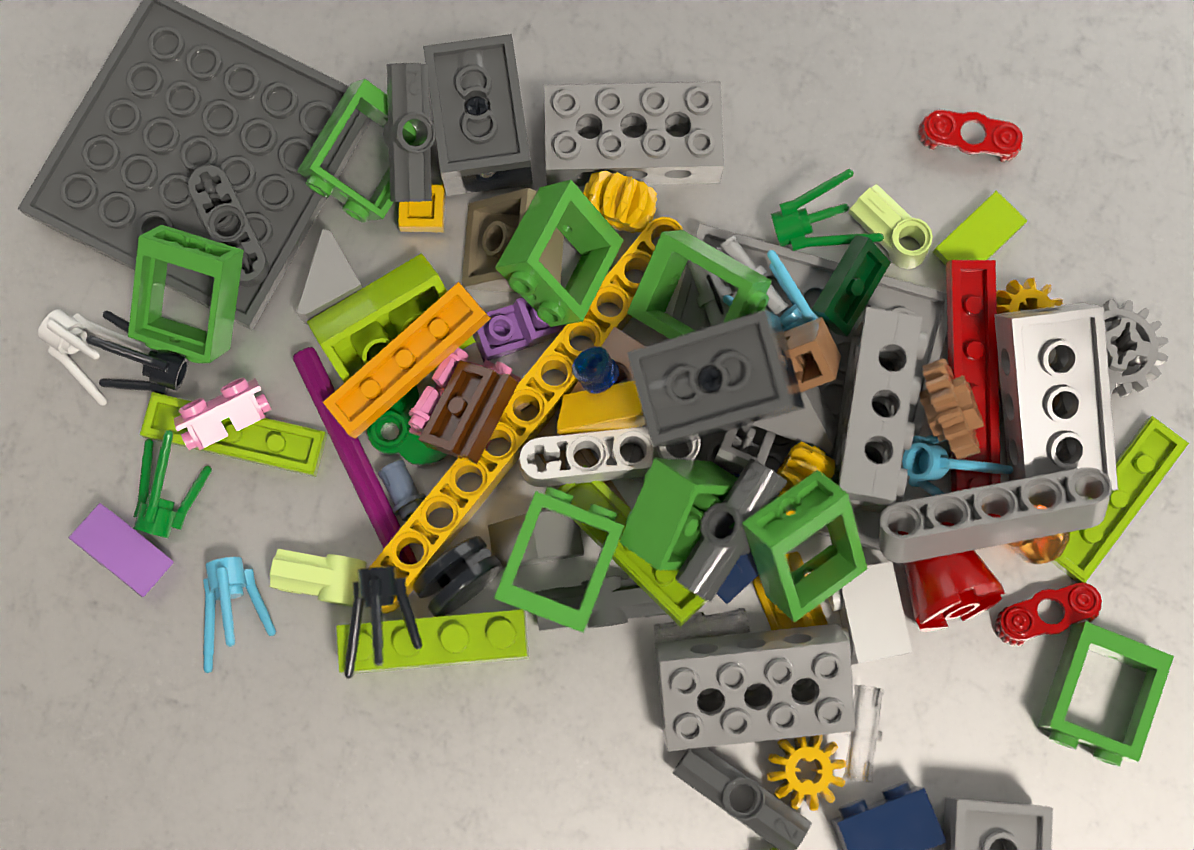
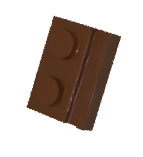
(468, 411)

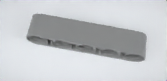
(1011, 500)

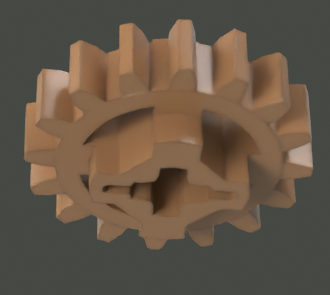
(951, 409)

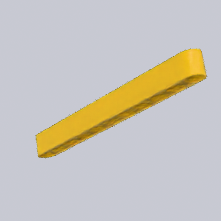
(530, 390)

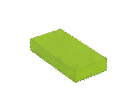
(982, 231)

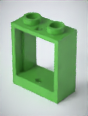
(373, 104)
(585, 228)
(198, 254)
(666, 268)
(774, 533)
(539, 605)
(1090, 637)

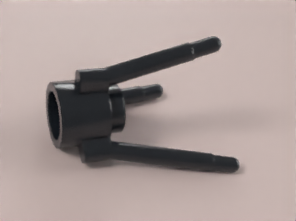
(164, 368)
(377, 589)

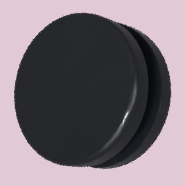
(460, 575)

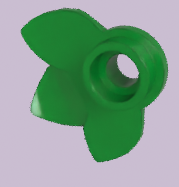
(405, 443)

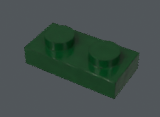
(851, 285)

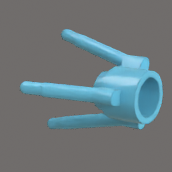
(800, 311)
(931, 462)
(226, 582)

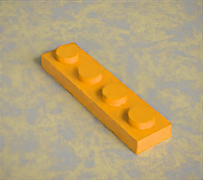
(406, 360)

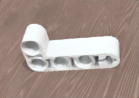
(606, 446)

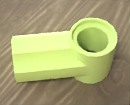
(881, 214)
(324, 577)

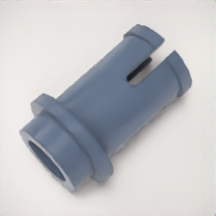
(401, 489)

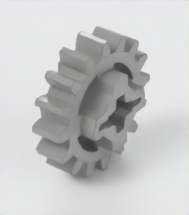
(1139, 347)

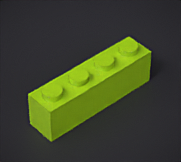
(444, 641)

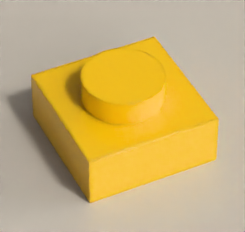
(424, 215)

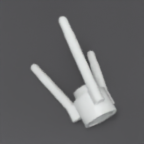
(68, 335)

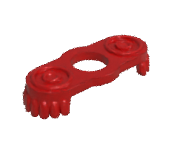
(944, 129)
(1022, 620)

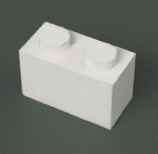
(873, 615)

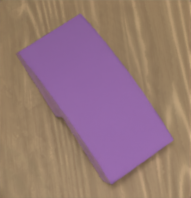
(512, 330)
(121, 549)

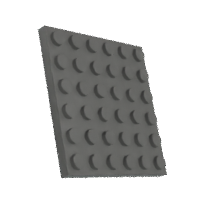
(183, 99)

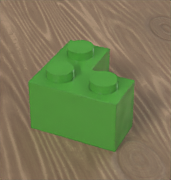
(671, 508)

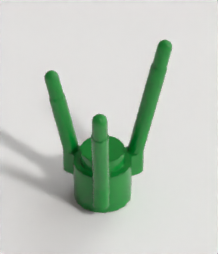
(793, 224)
(152, 512)

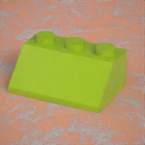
(376, 315)

